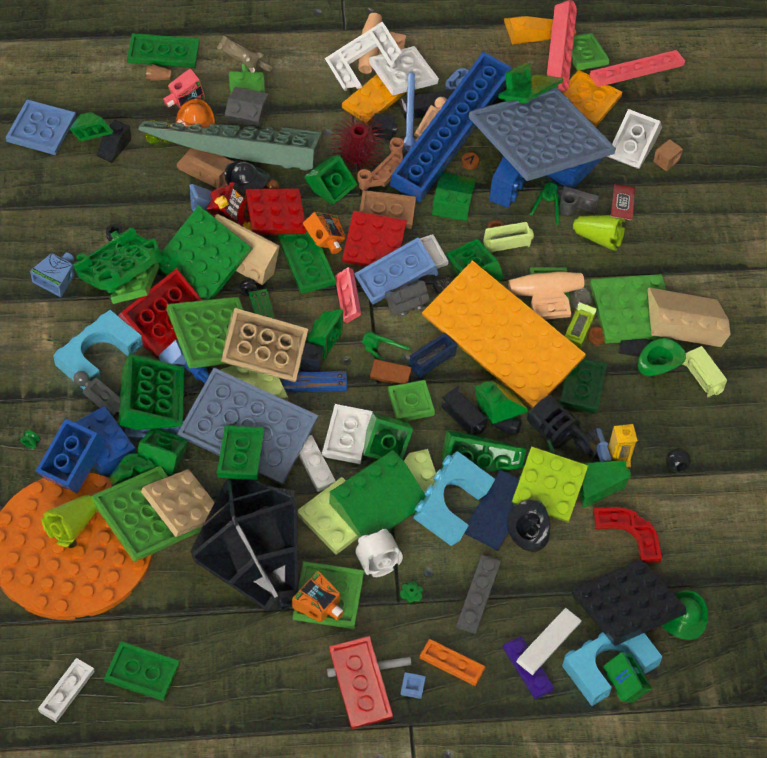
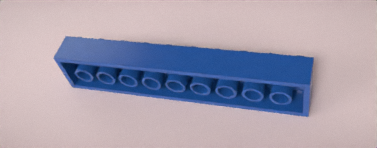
(449, 128)

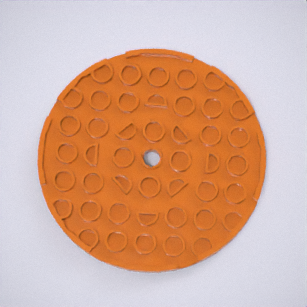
(60, 579)

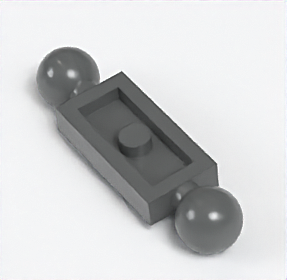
(98, 392)

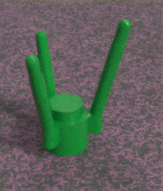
(549, 194)
(373, 341)

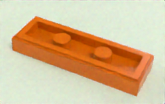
(452, 662)

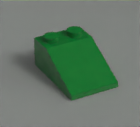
(453, 196)
(476, 251)

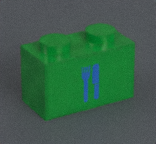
(627, 677)

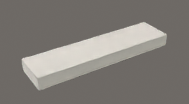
(548, 641)

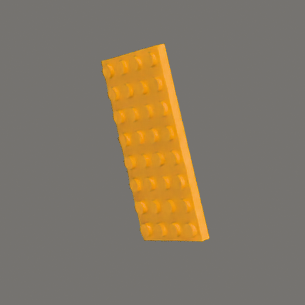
(503, 334)

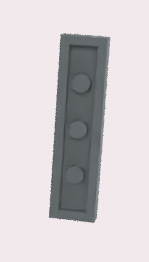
(478, 594)

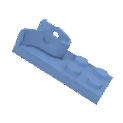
(395, 270)

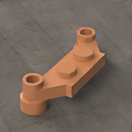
(382, 174)

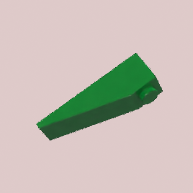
(483, 452)

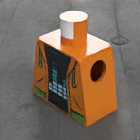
(325, 231)
(318, 599)

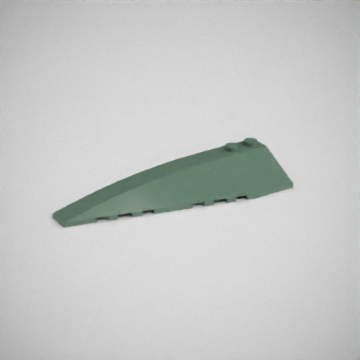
(284, 147)

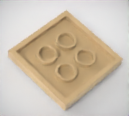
(179, 501)

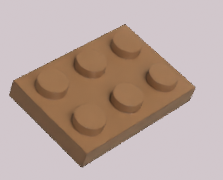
(389, 205)

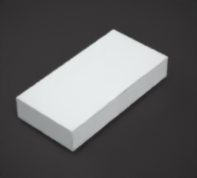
(434, 250)

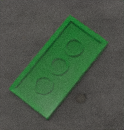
(163, 50)
(306, 262)

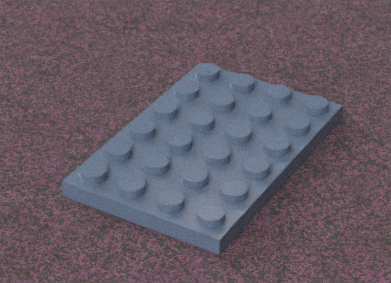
(237, 403)

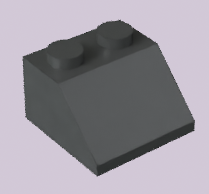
(246, 107)

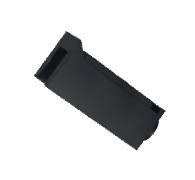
(464, 412)

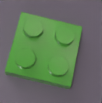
(411, 401)

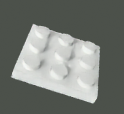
(397, 77)

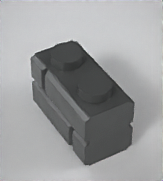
(407, 297)

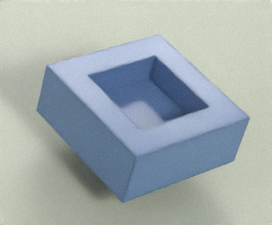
(413, 685)

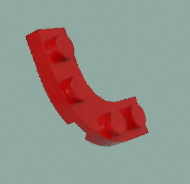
(629, 521)

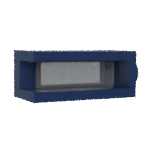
(432, 355)

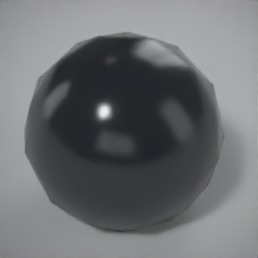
(678, 460)

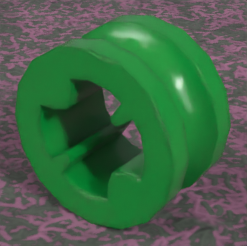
(30, 439)

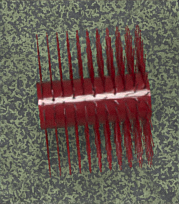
(358, 143)

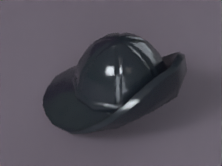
(246, 176)
(529, 525)

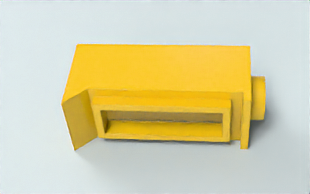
(622, 443)

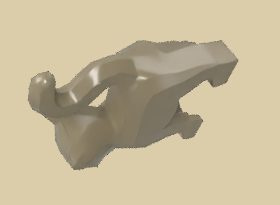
(243, 53)

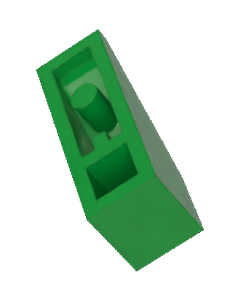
(90, 126)

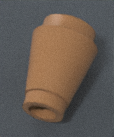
(157, 73)

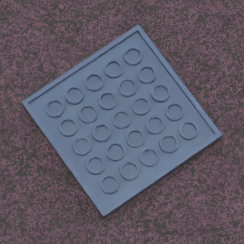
(542, 134)

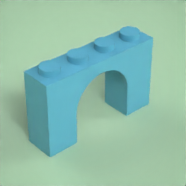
(107, 329)
(433, 511)
(585, 674)

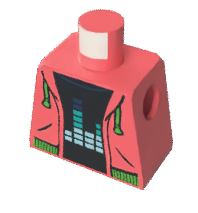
(183, 89)

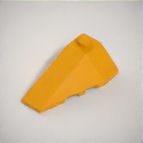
(529, 29)

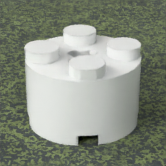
(378, 553)

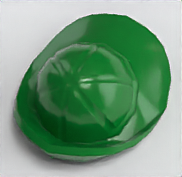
(660, 357)
(694, 622)

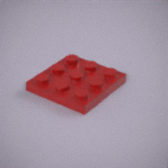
(275, 211)
(372, 238)

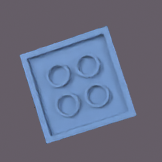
(41, 127)

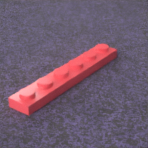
(637, 68)

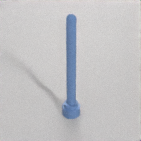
(409, 140)

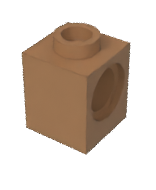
(668, 155)

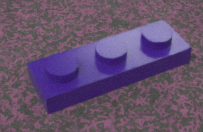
(538, 683)

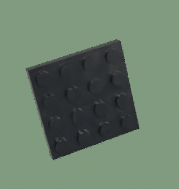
(628, 602)

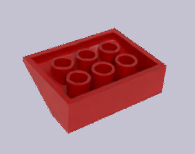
(150, 316)

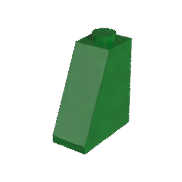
(603, 480)

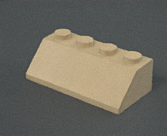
(261, 260)

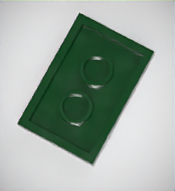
(584, 386)

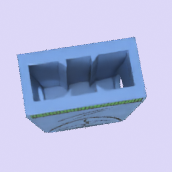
(54, 273)

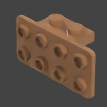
(205, 167)

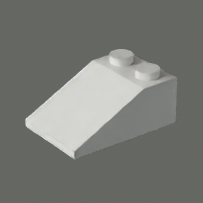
(635, 138)

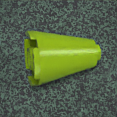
(601, 230)
(69, 519)

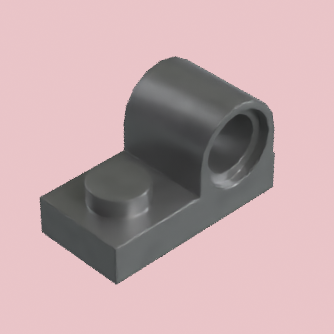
(573, 199)

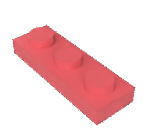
(348, 295)

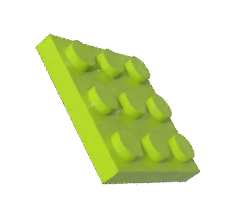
(551, 481)

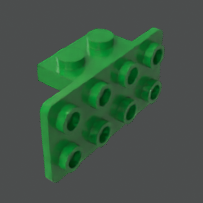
(524, 87)

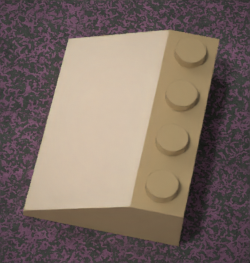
(687, 318)
(264, 345)

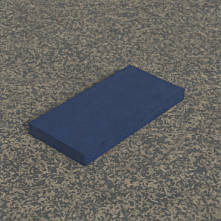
(491, 516)

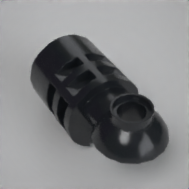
(560, 425)

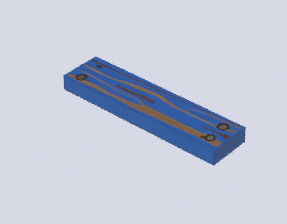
(317, 382)

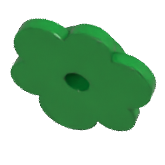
(411, 596)

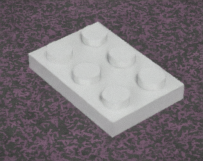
(346, 434)

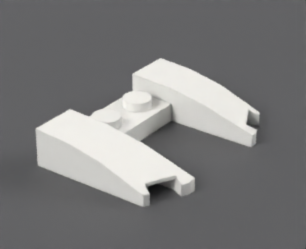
(340, 60)

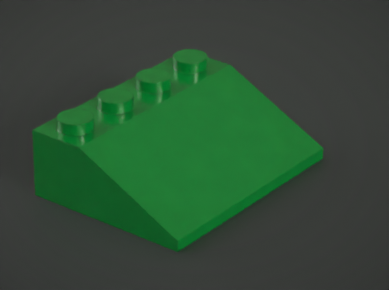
(151, 394)
(377, 496)

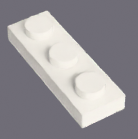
(316, 465)
(66, 690)

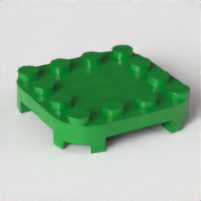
(118, 260)

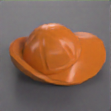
(195, 112)

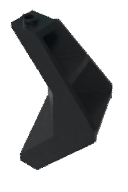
(252, 542)

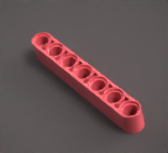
(562, 42)

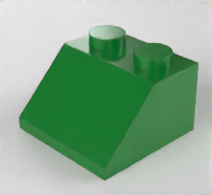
(331, 179)
(326, 330)
(498, 402)
(386, 435)
(163, 449)

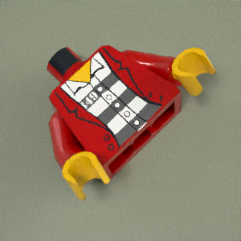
(229, 204)

